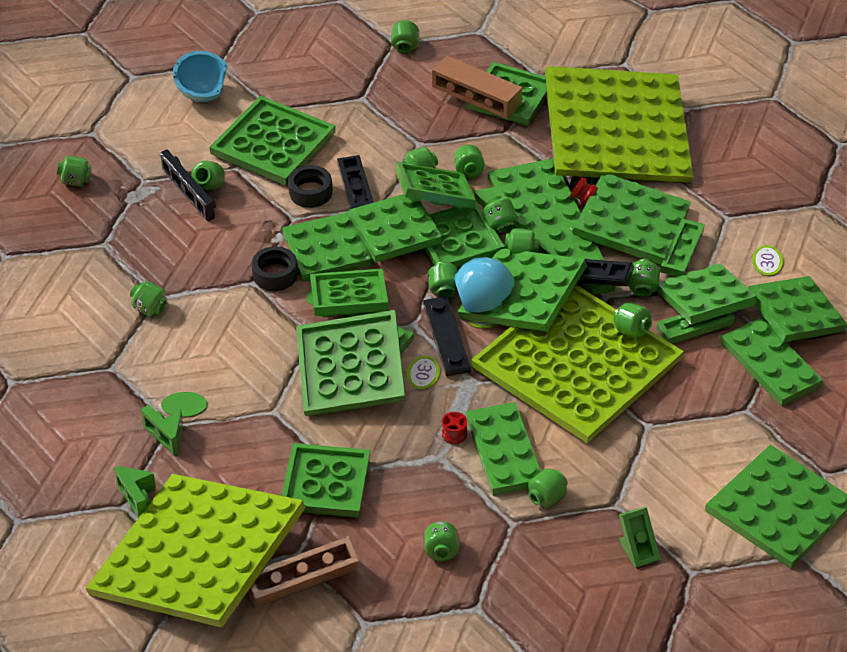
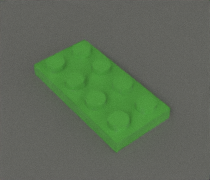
(771, 361)
(503, 447)

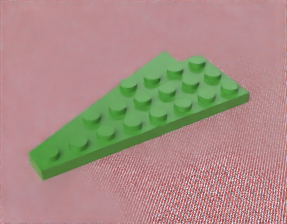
(544, 207)

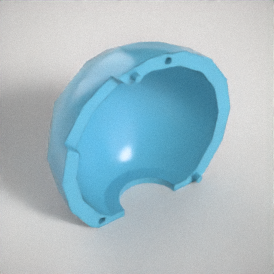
(200, 75)
(483, 284)

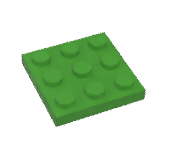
(533, 92)
(435, 185)
(394, 227)
(463, 236)
(326, 246)
(349, 292)
(706, 293)
(797, 309)
(327, 478)

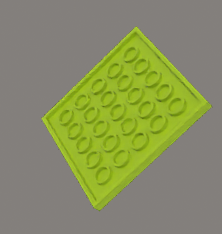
(617, 124)
(580, 368)
(196, 549)

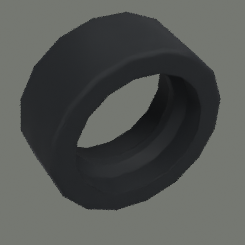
(314, 197)
(276, 281)

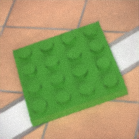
(272, 139)
(631, 218)
(538, 292)
(350, 363)
(779, 506)

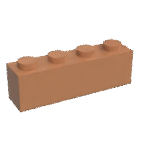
(477, 87)
(303, 571)

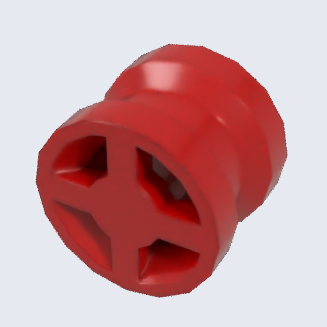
(583, 191)
(454, 428)

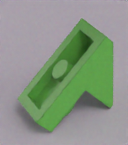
(165, 430)
(135, 486)
(638, 537)

